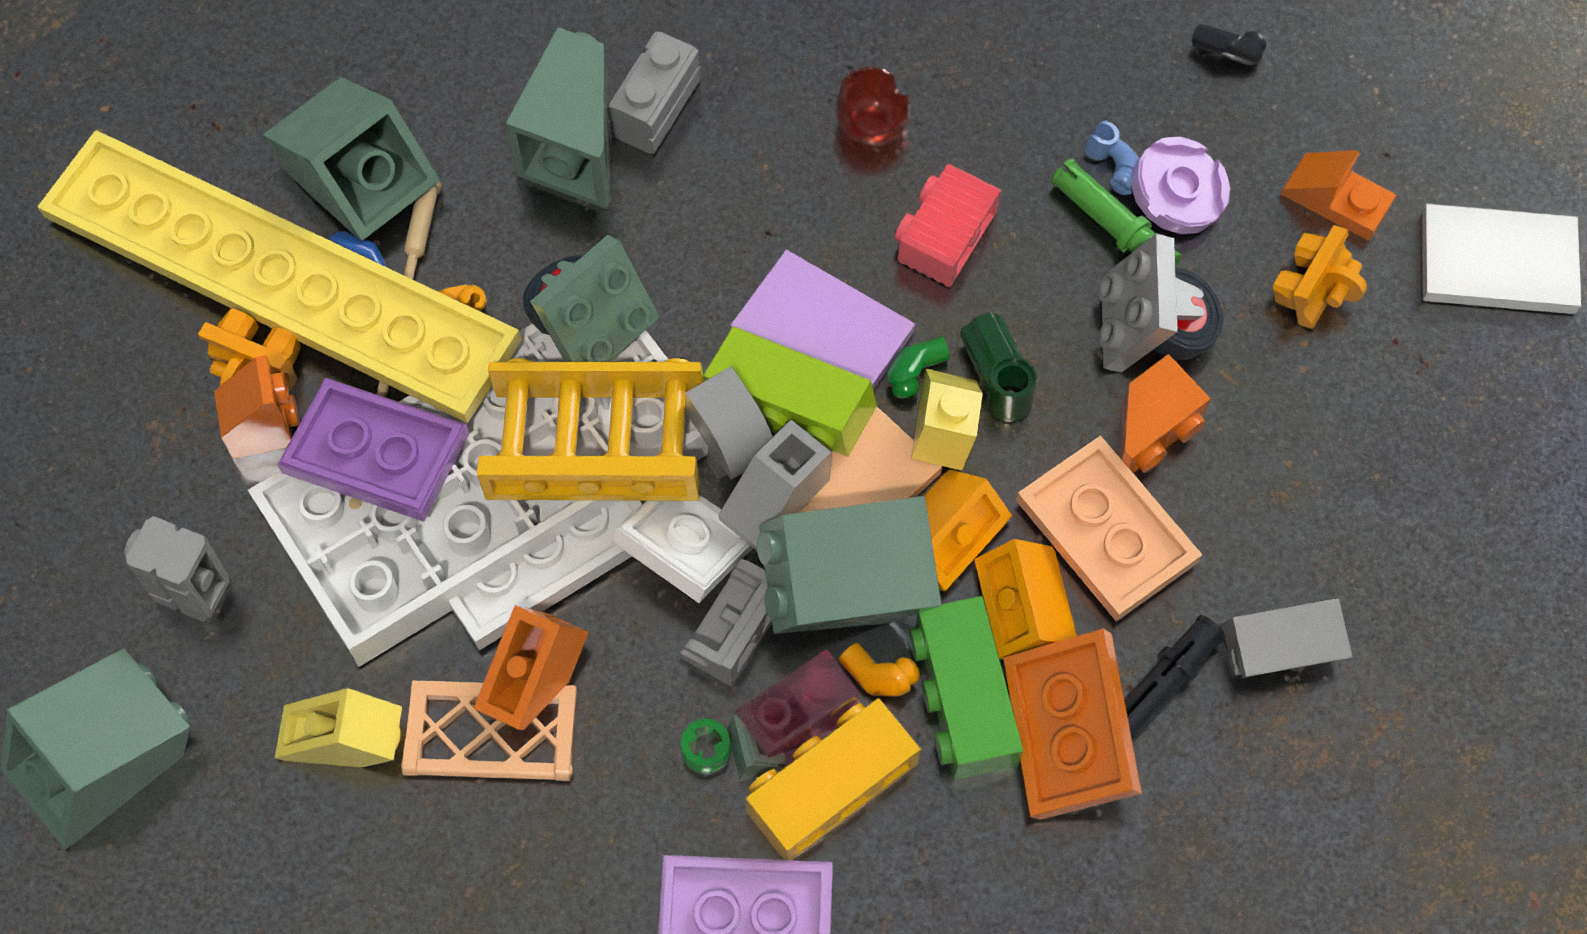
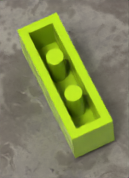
(799, 388)

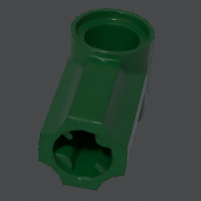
(1000, 365)

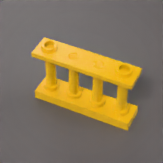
(605, 477)

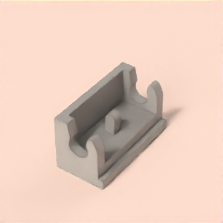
(731, 625)
(1286, 638)

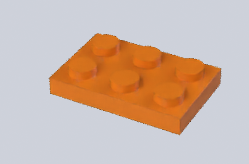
(1072, 725)

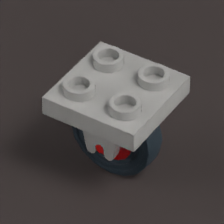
(1156, 308)

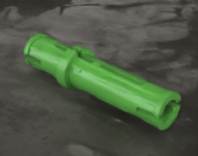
(1104, 208)

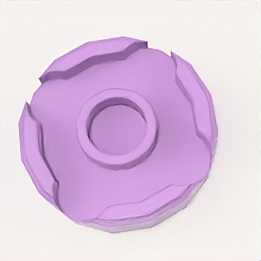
(1180, 185)

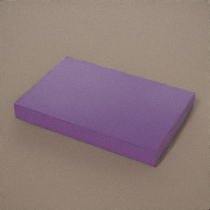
(374, 449)

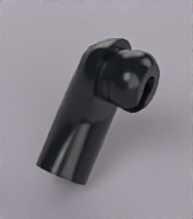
(1241, 49)

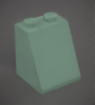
(562, 120)
(353, 155)
(848, 566)
(91, 744)

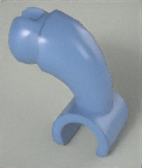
(1106, 142)

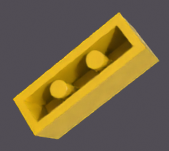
(831, 778)

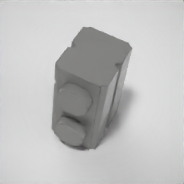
(654, 92)
(176, 568)

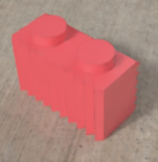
(947, 225)

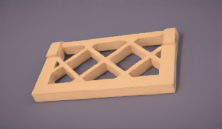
(467, 694)

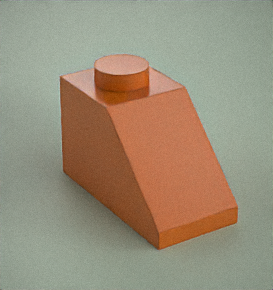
(529, 666)

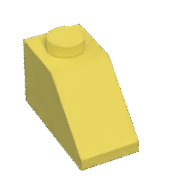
(946, 419)
(339, 730)

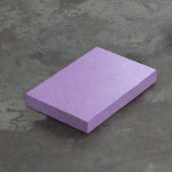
(825, 319)
(744, 896)

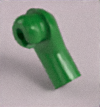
(910, 362)

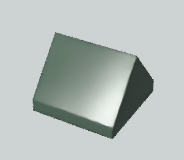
(747, 754)

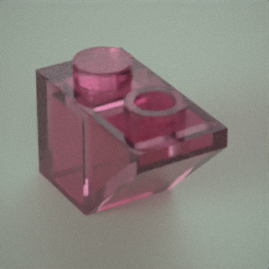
(799, 706)

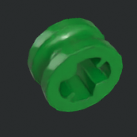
(689, 743)

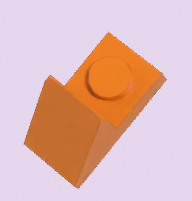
(1331, 189)

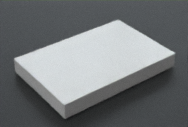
(1500, 259)

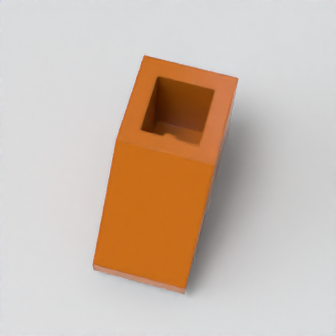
(256, 410)
(1157, 411)

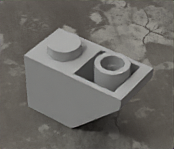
(777, 482)

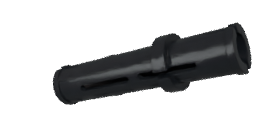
(1174, 667)

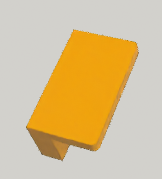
(962, 520)
(1024, 596)

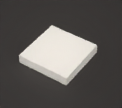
(682, 543)

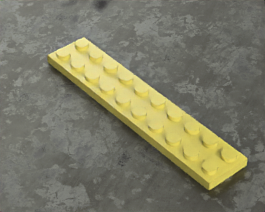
(281, 275)

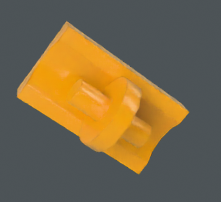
(1329, 278)
(232, 346)

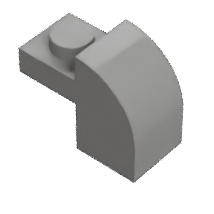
(727, 422)

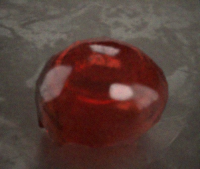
(872, 107)

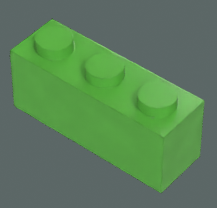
(966, 689)

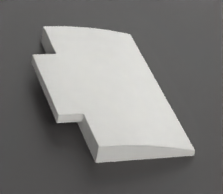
(394, 574)

